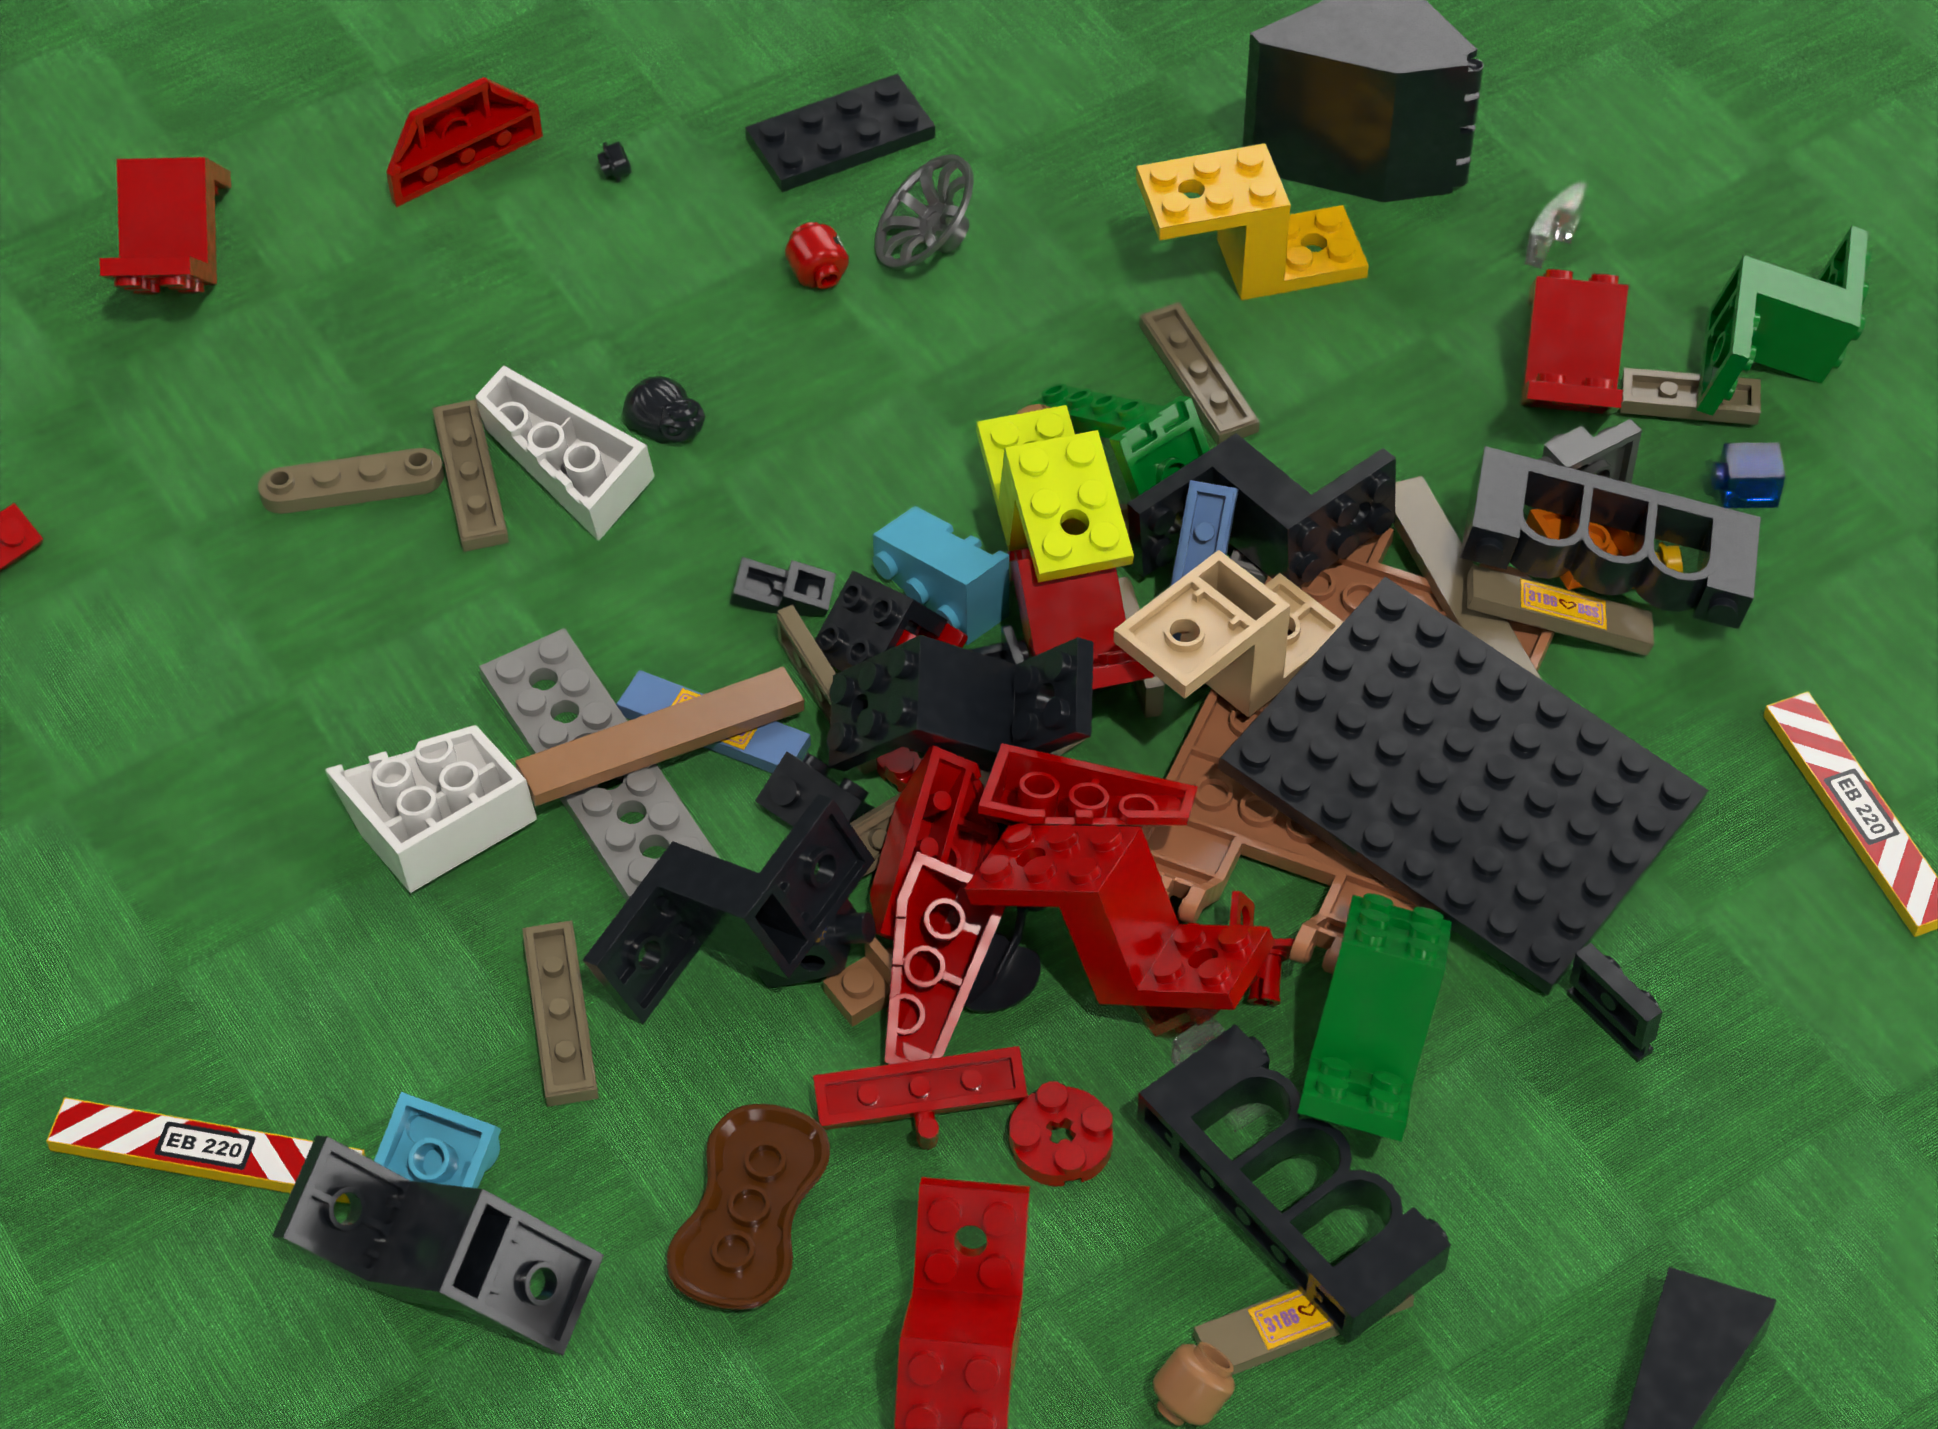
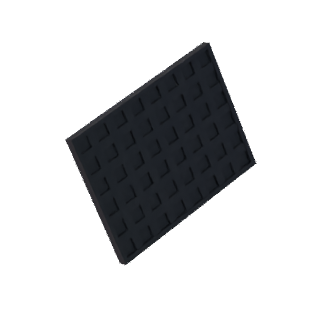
(1464, 783)

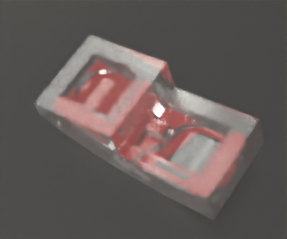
(1555, 222)

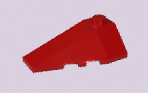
(1062, 790)
(934, 958)

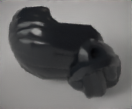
(662, 410)

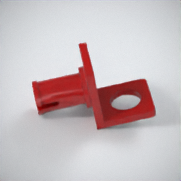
(1269, 975)

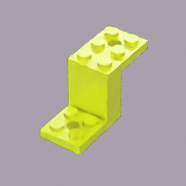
(1054, 493)

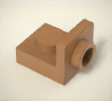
(862, 986)

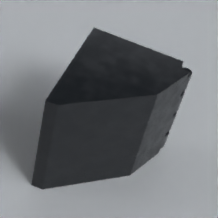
(1365, 98)

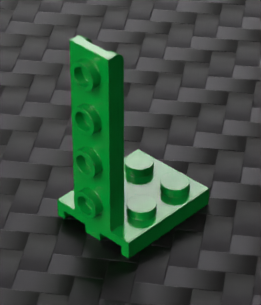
(1145, 437)

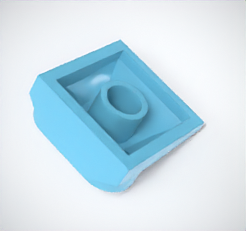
(437, 1144)

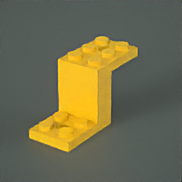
(1253, 221)

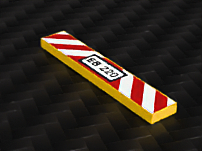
(1858, 809)
(180, 1145)

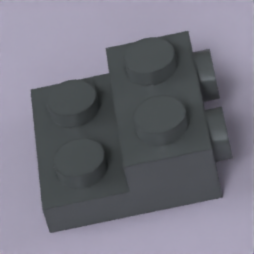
(1607, 454)

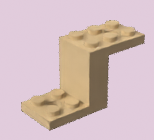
(1229, 633)

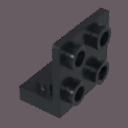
(870, 621)

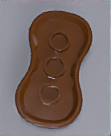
(739, 1237)

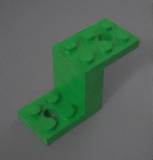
(1784, 320)
(1376, 1016)

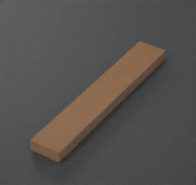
(660, 735)

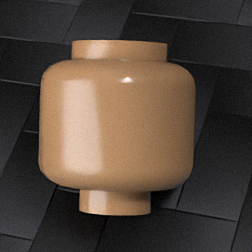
(1194, 1384)

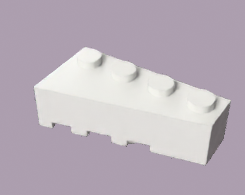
(568, 451)

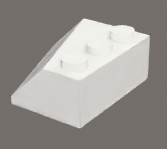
(435, 803)

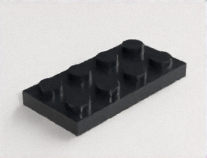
(839, 132)

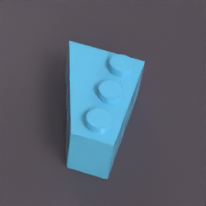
(944, 571)

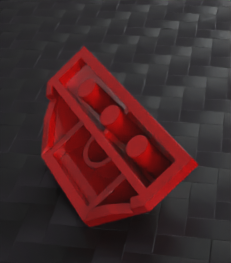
(459, 136)
(937, 819)

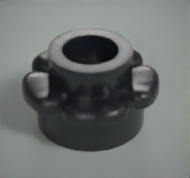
(614, 161)

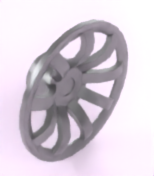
(938, 223)

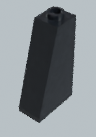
(1695, 1350)

